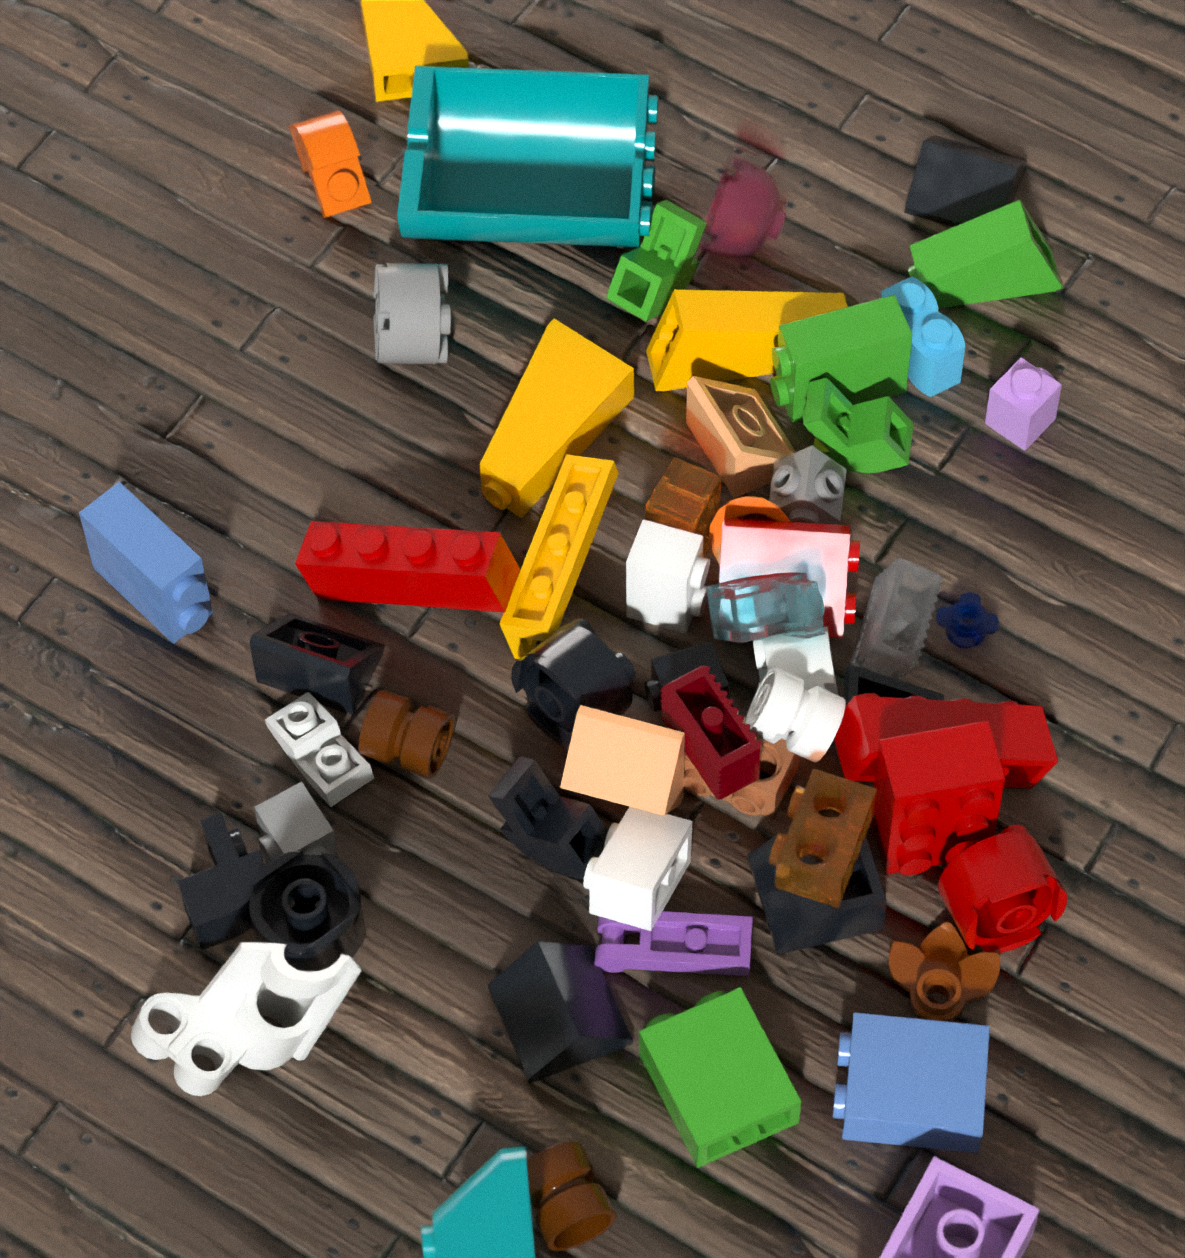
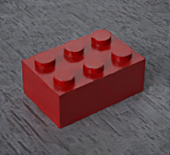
(935, 794)

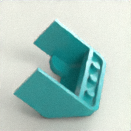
(485, 1214)

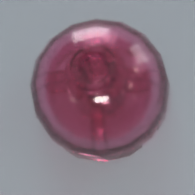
(743, 211)

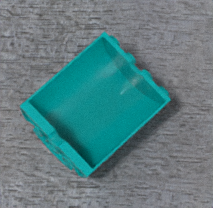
(528, 157)

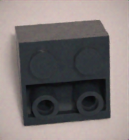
(805, 923)

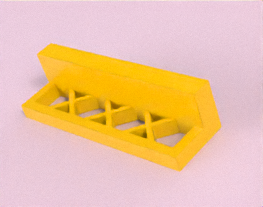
(557, 551)

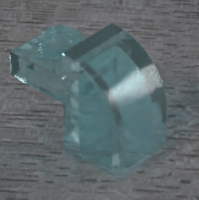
(766, 607)

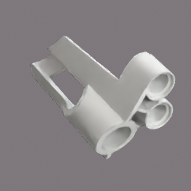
(228, 1020)

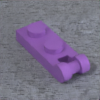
(679, 944)

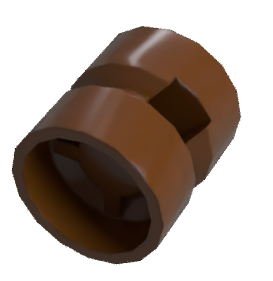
(399, 731)
(567, 1200)

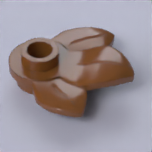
(942, 968)

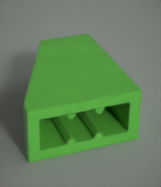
(986, 259)

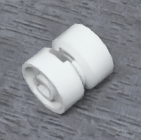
(797, 715)

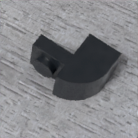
(545, 826)
(221, 895)

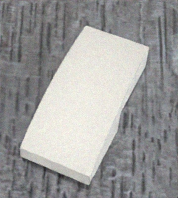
(318, 749)

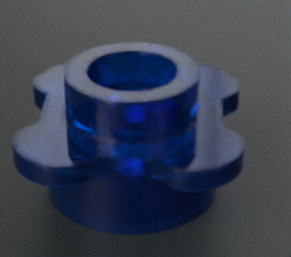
(962, 633)

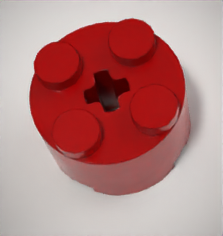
(1001, 890)

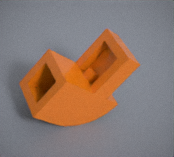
(330, 156)

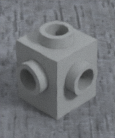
(808, 487)

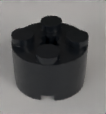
(572, 671)
(310, 907)

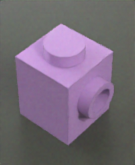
(1023, 403)

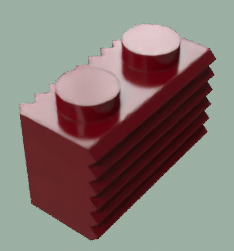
(714, 732)

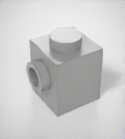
(293, 824)

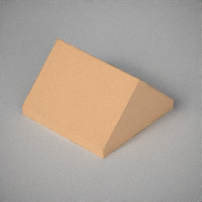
(735, 433)
(625, 761)

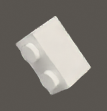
(666, 577)
(639, 867)

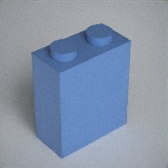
(146, 563)
(913, 1082)

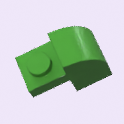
(661, 264)
(857, 436)

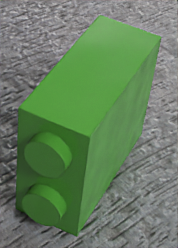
(857, 348)
(718, 1076)

